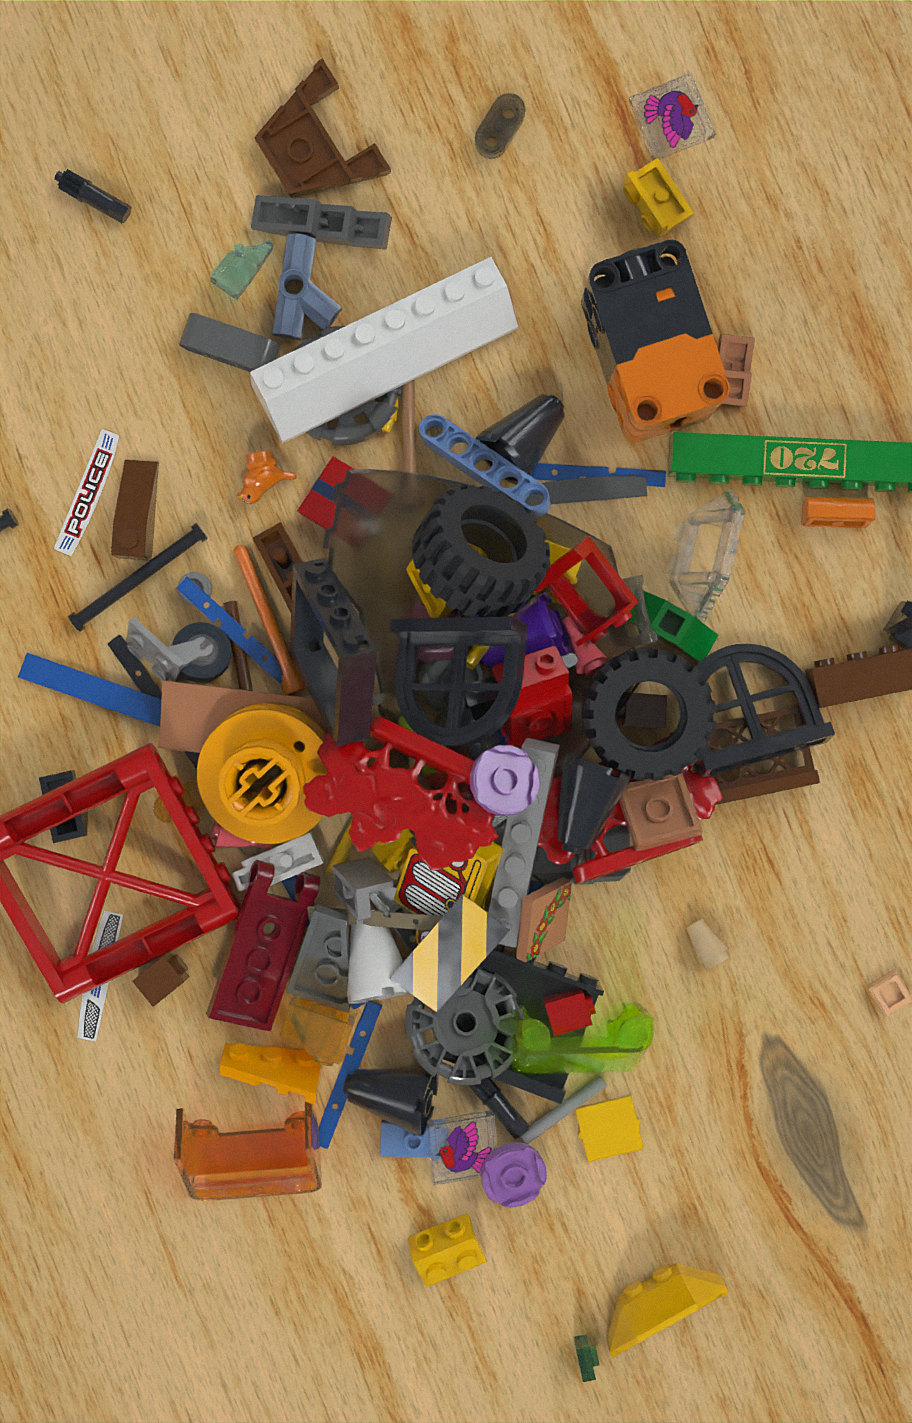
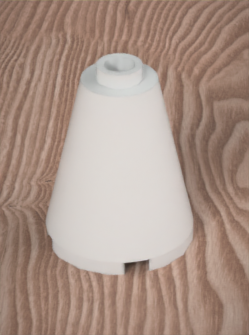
(372, 963)

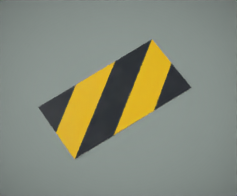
(449, 953)

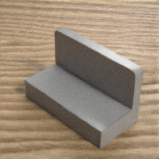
(355, 881)

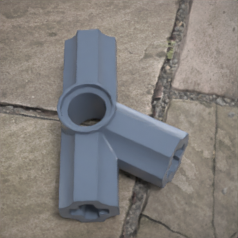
(310, 301)

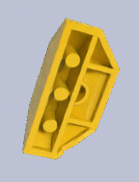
(660, 1302)

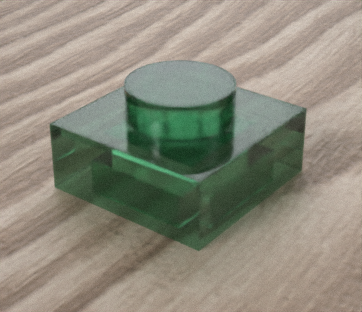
(587, 1357)

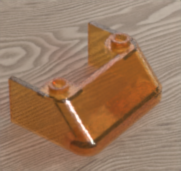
(248, 1161)

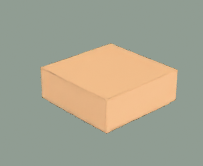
(889, 993)

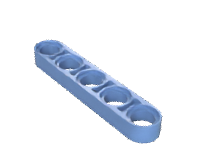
(476, 452)

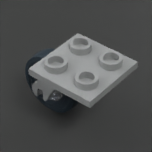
(197, 651)

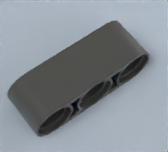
(227, 343)

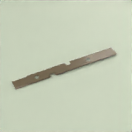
(397, 920)

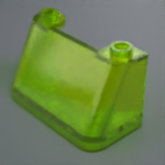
(619, 1051)

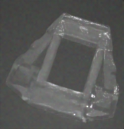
(721, 512)

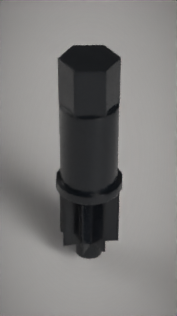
(92, 195)
(492, 1097)

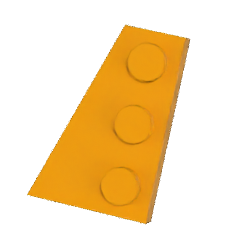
(280, 1067)

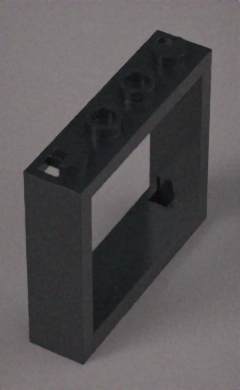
(339, 693)

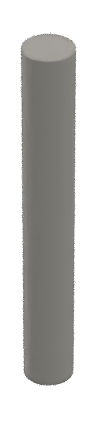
(564, 1109)

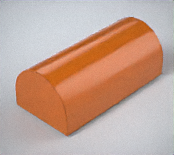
(837, 512)

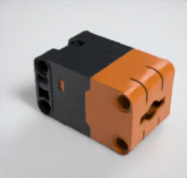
(653, 341)

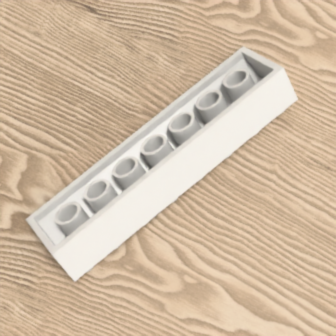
(385, 350)

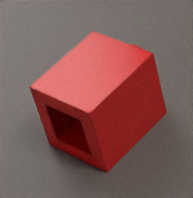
(569, 1010)

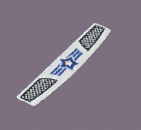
(94, 1000)

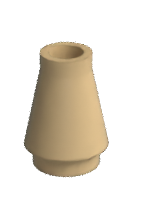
(707, 945)

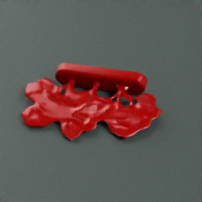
(704, 795)
(391, 800)

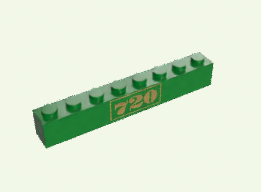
(790, 461)

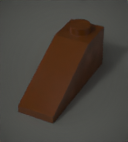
(135, 511)
(279, 558)

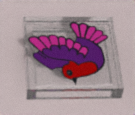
(672, 117)
(460, 1145)

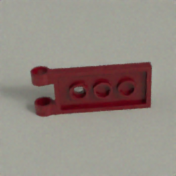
(261, 962)

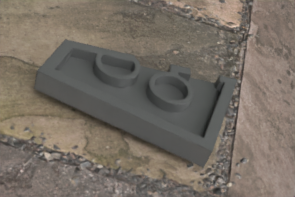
(323, 960)

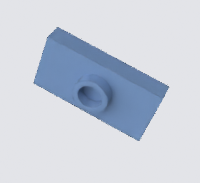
(400, 1143)

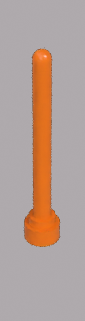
(291, 679)

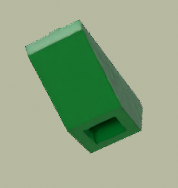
(678, 628)

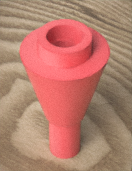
(588, 654)
(227, 839)

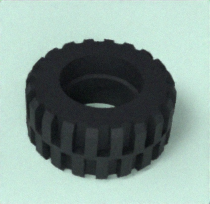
(465, 576)
(684, 743)

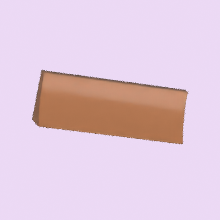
(195, 711)

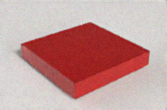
(540, 716)

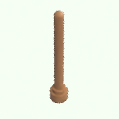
(408, 427)

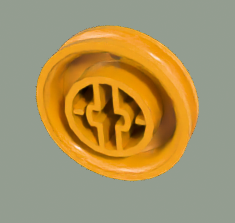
(268, 737)

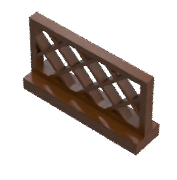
(772, 781)

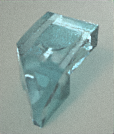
(240, 268)

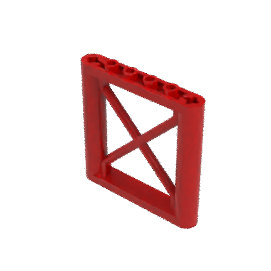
(205, 910)

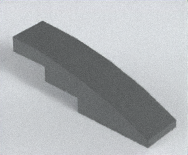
(321, 221)

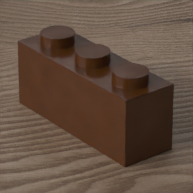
(861, 676)

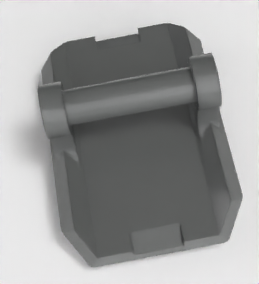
(548, 872)

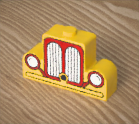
(438, 890)

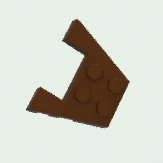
(302, 148)

